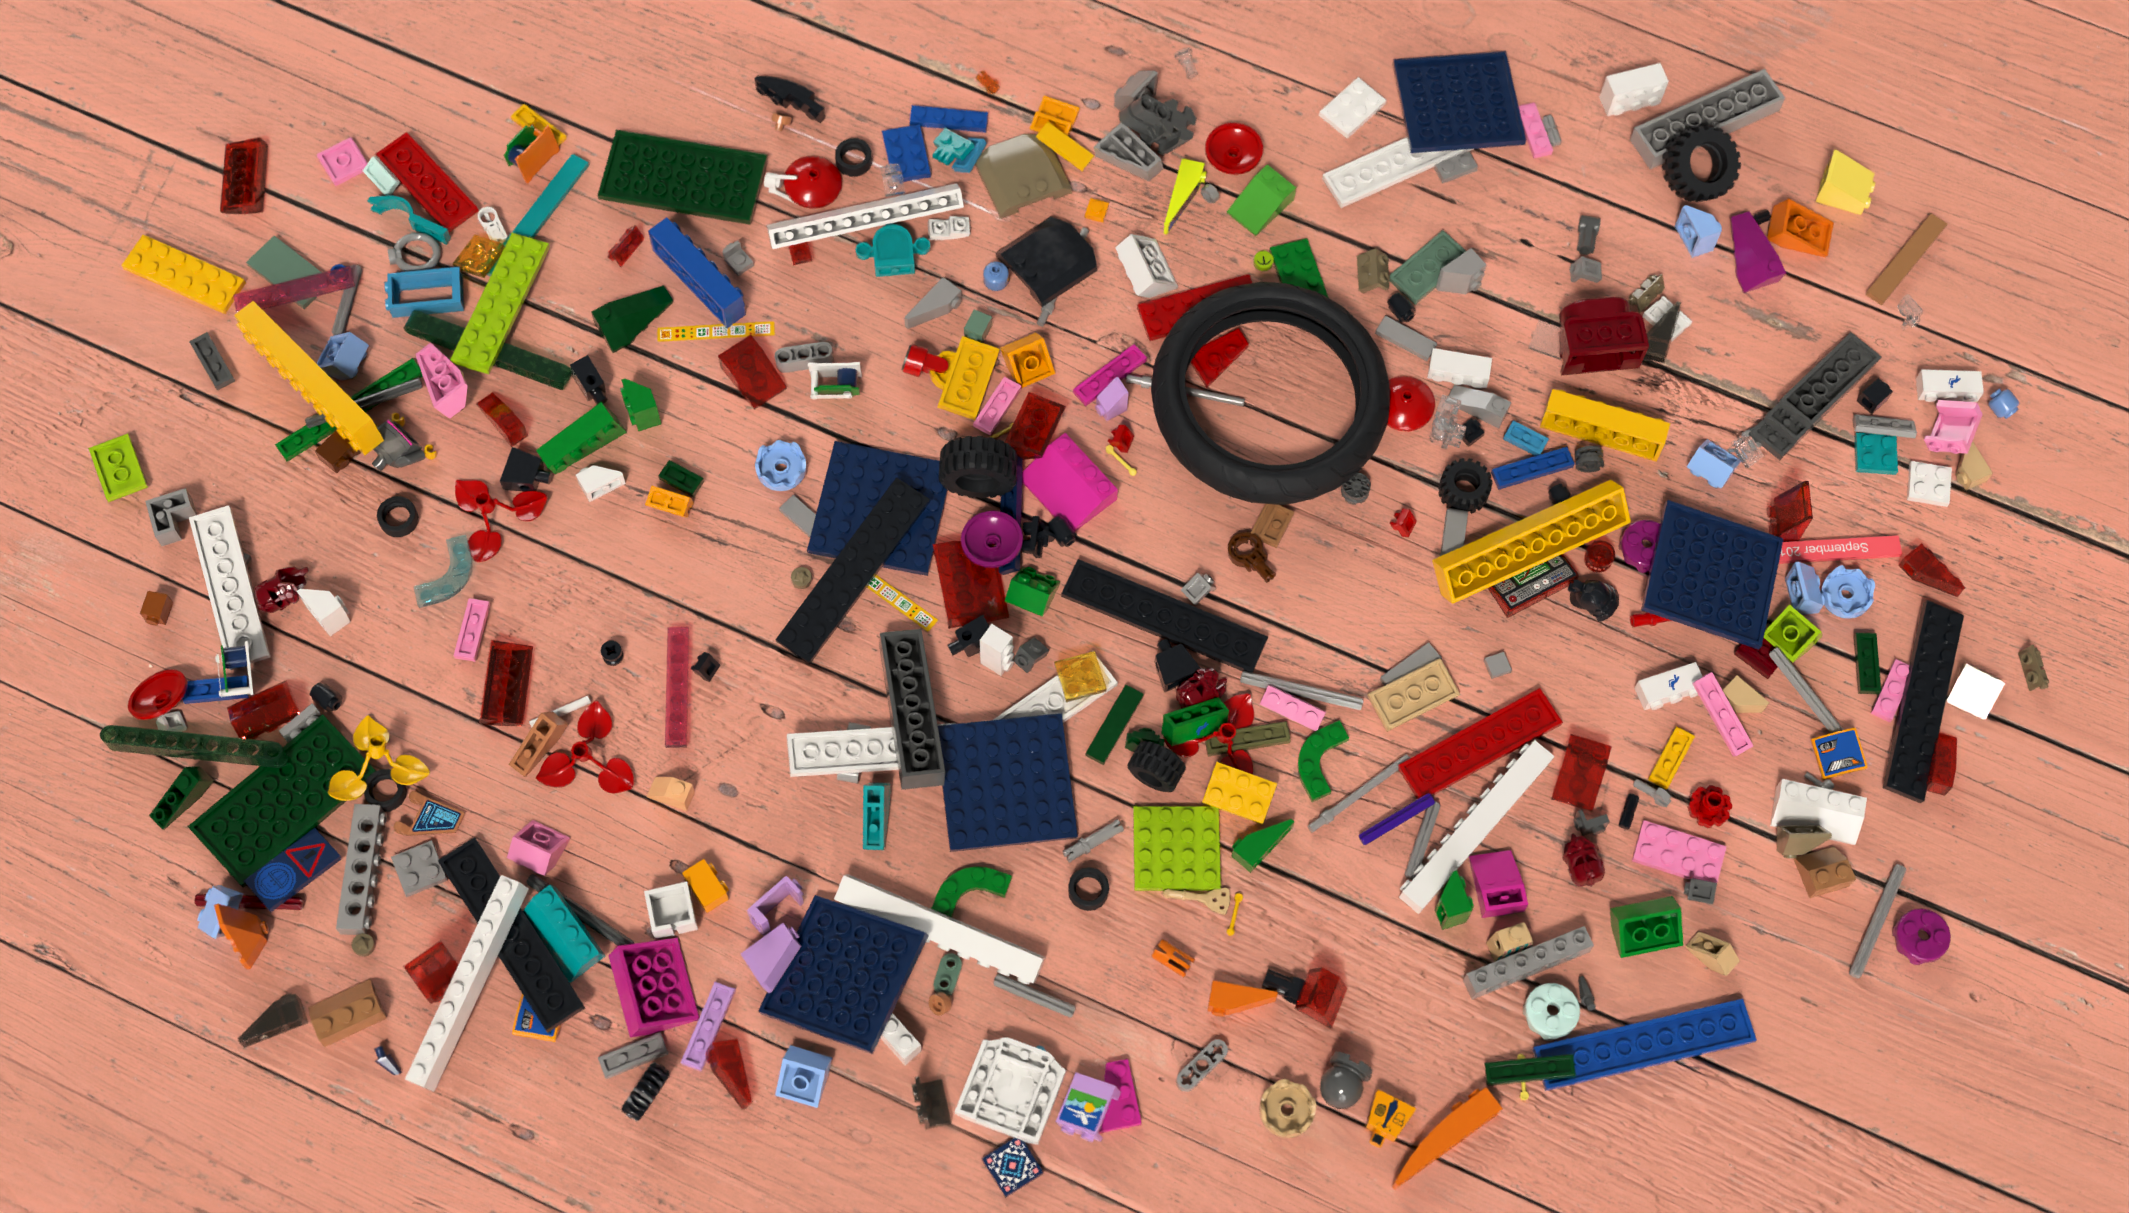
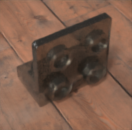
(1975, 690)
(933, 1104)

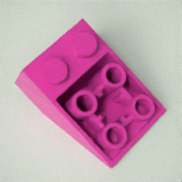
(1498, 884)

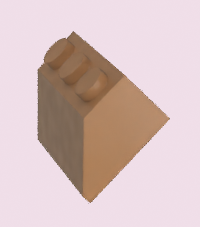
(346, 1013)

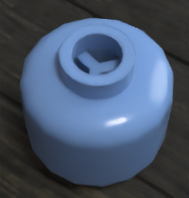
(996, 276)
(2003, 403)

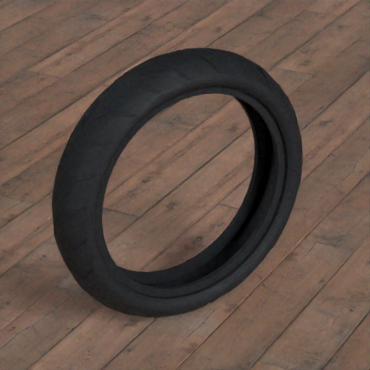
(1293, 307)

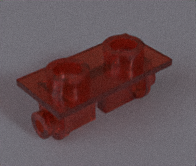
(628, 244)

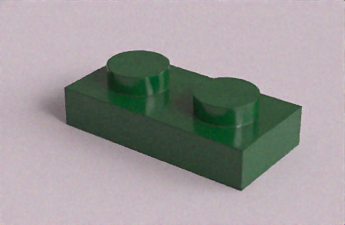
(681, 478)

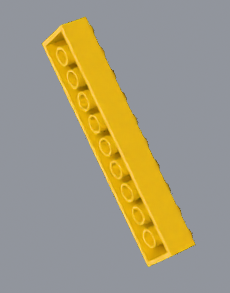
(308, 379)
(1531, 541)

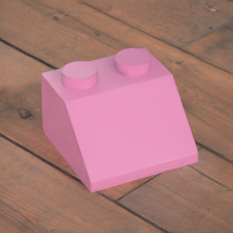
(537, 847)

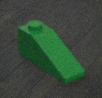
(1259, 844)

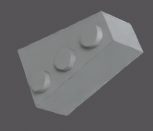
(1129, 153)

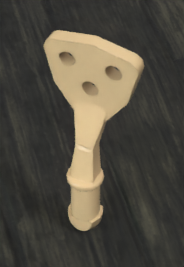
(1206, 899)

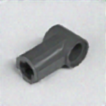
(1588, 229)

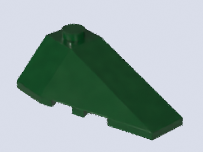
(627, 317)

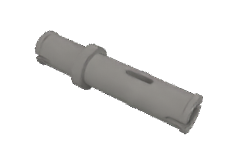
(1090, 842)

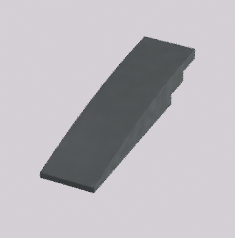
(1815, 396)

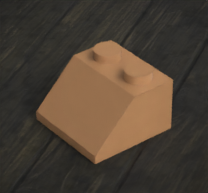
(1824, 871)

